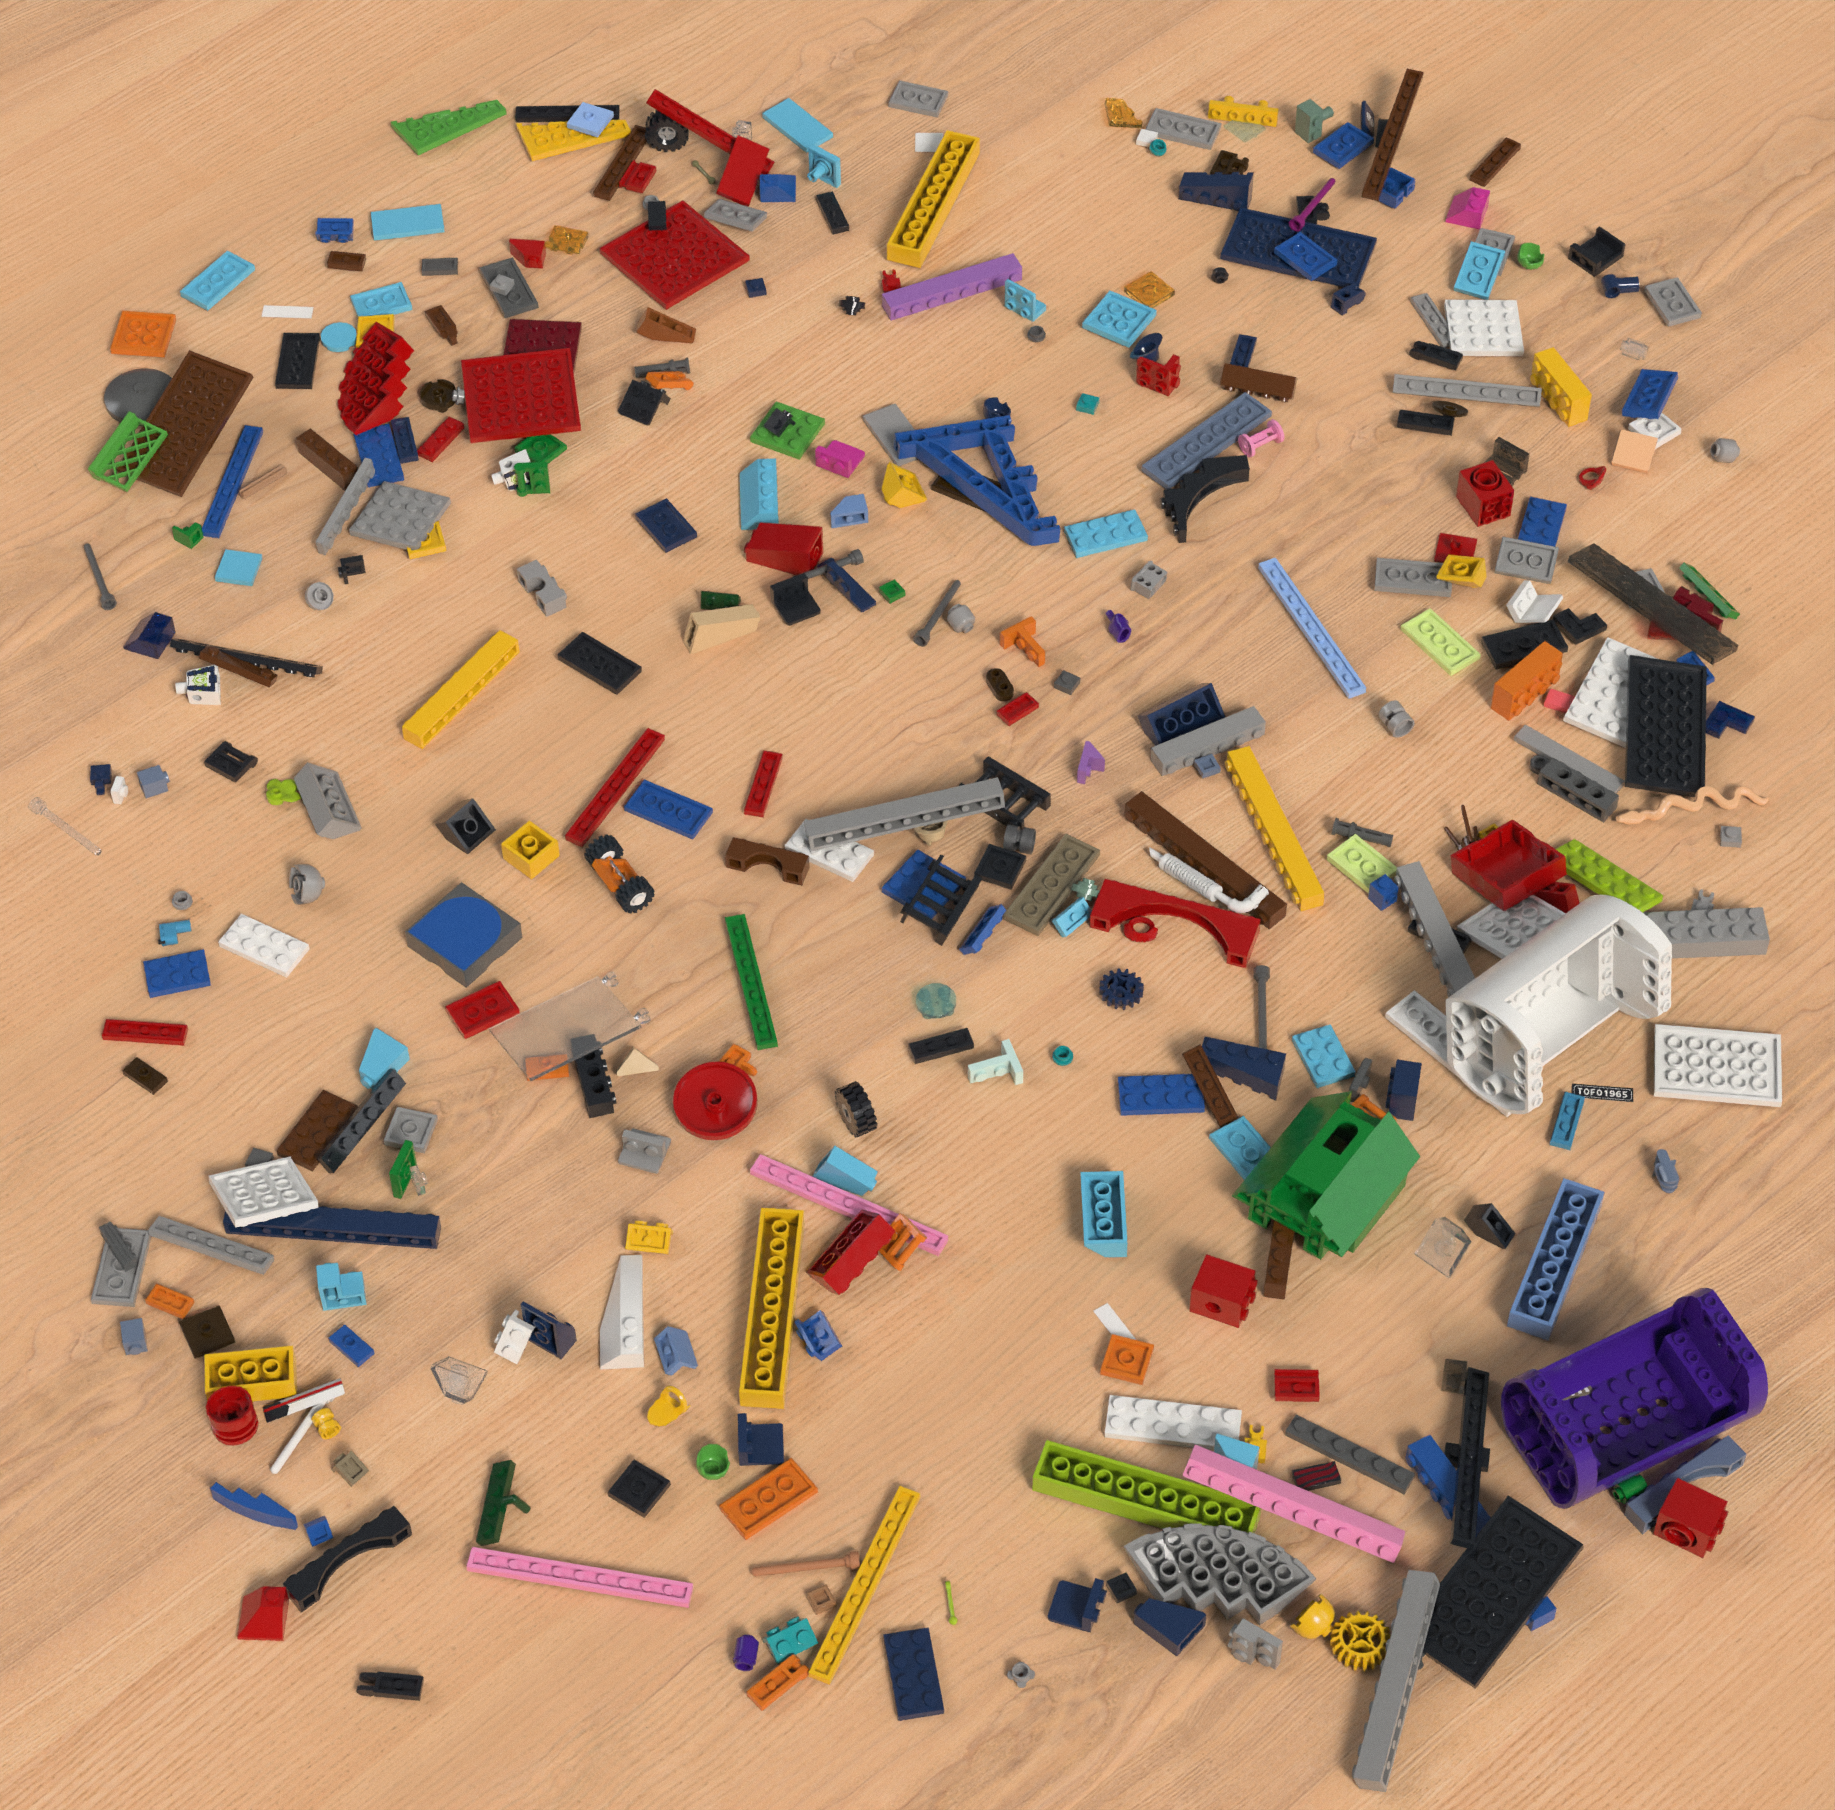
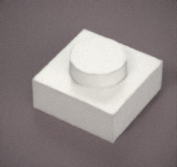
(119, 790)

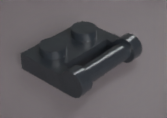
(227, 765)

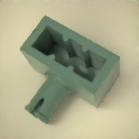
(1310, 120)

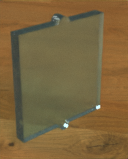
(1244, 130)

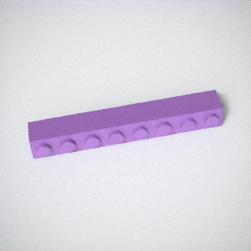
(951, 286)

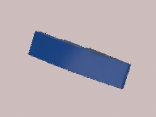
(260, 1509)

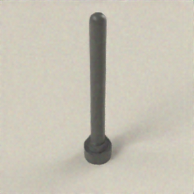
(855, 557)
(107, 599)
(922, 636)
(1261, 975)

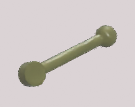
(711, 180)

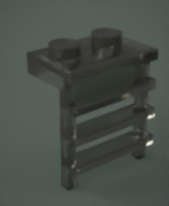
(1509, 459)

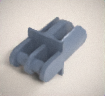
(1665, 1171)

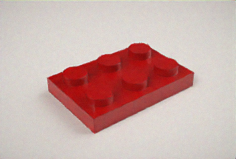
(482, 1010)

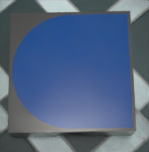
(463, 934)

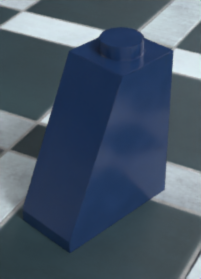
(1169, 1623)

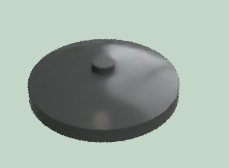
(135, 392)

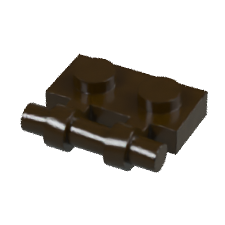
(1226, 162)

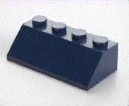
(1182, 714)

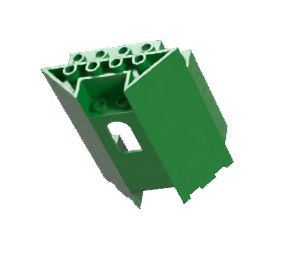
(1327, 1194)

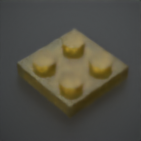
(1149, 290)

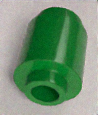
(1627, 1489)

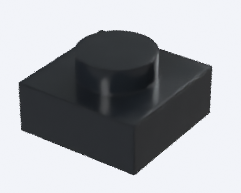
(1121, 1587)

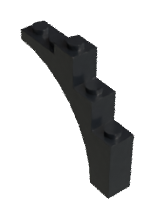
(1196, 486)

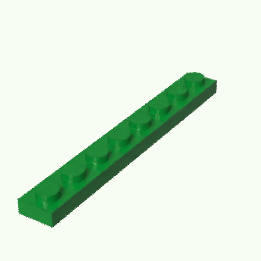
(751, 982)

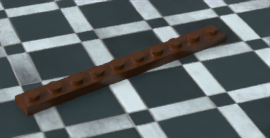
(1392, 135)

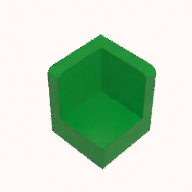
(188, 536)

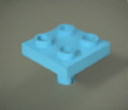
(824, 166)

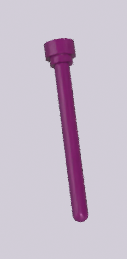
(1298, 221)

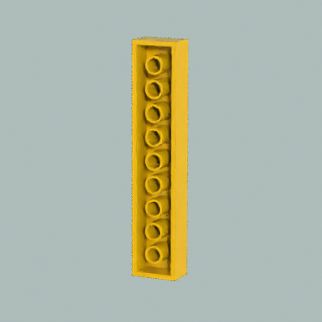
(933, 199)
(772, 1308)

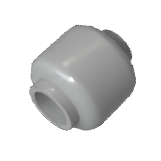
(1725, 450)
(961, 618)

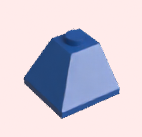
(777, 188)

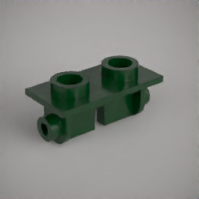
(718, 600)

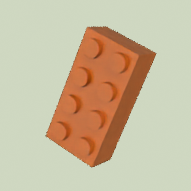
(1527, 681)

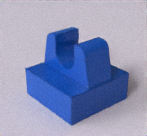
(318, 1531)

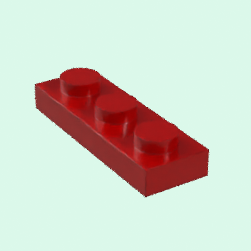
(440, 439)

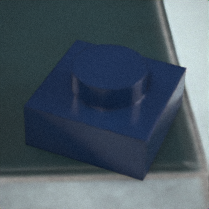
(755, 287)

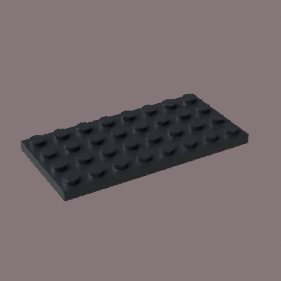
(1665, 726)
(1496, 1589)

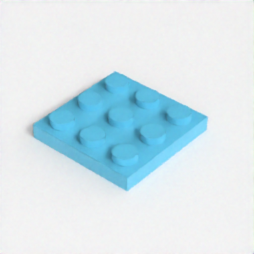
(1119, 319)

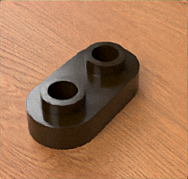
(999, 684)

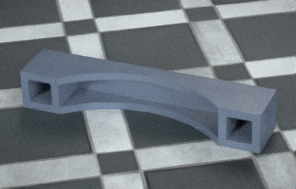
(1719, 1460)

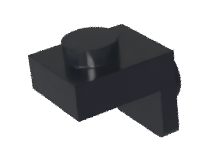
(779, 421)
(351, 566)

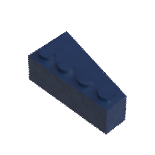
(1247, 1065)

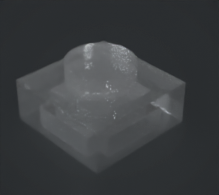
(419, 1180)

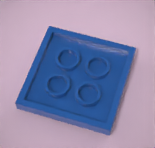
(909, 878)

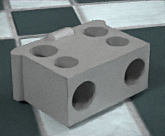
(1148, 580)

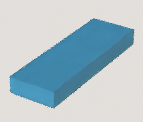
(1567, 1120)

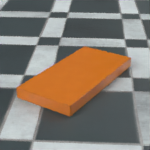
(768, 1498)

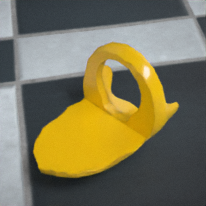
(667, 1408)

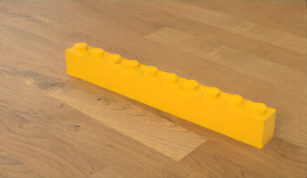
(1274, 829)

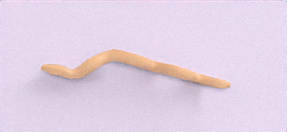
(1634, 817)

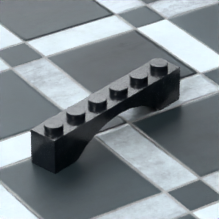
(383, 1532)

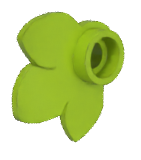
(282, 791)

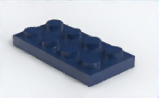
(913, 1674)

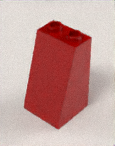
(785, 547)

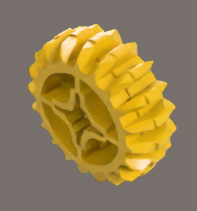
(1360, 1650)

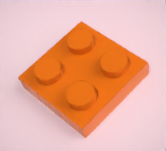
(1127, 1359)

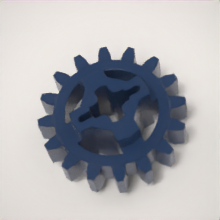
(1121, 989)

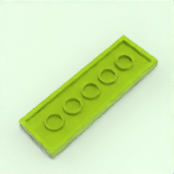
(1606, 877)

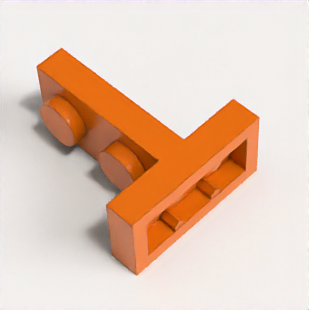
(1022, 636)

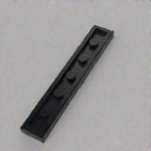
(555, 113)

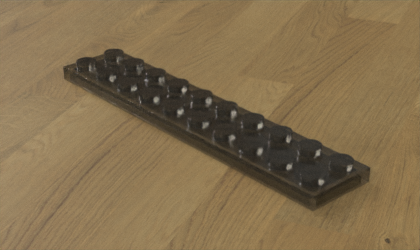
(1653, 603)

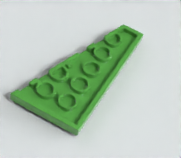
(445, 125)

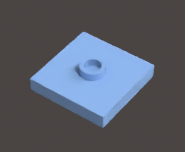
(590, 119)

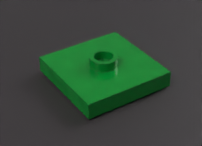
(542, 448)
(400, 1171)

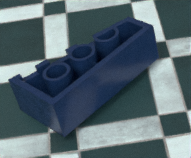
(1217, 189)

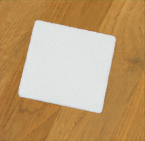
(927, 141)

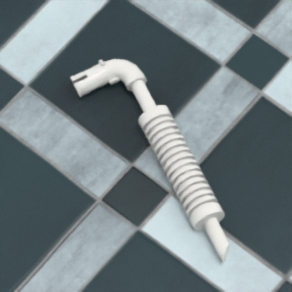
(1204, 885)

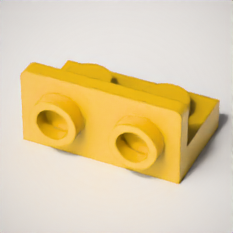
(649, 1238)

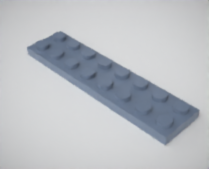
(1206, 440)

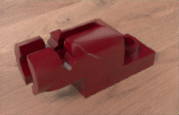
(1698, 606)

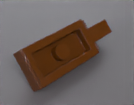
(442, 324)

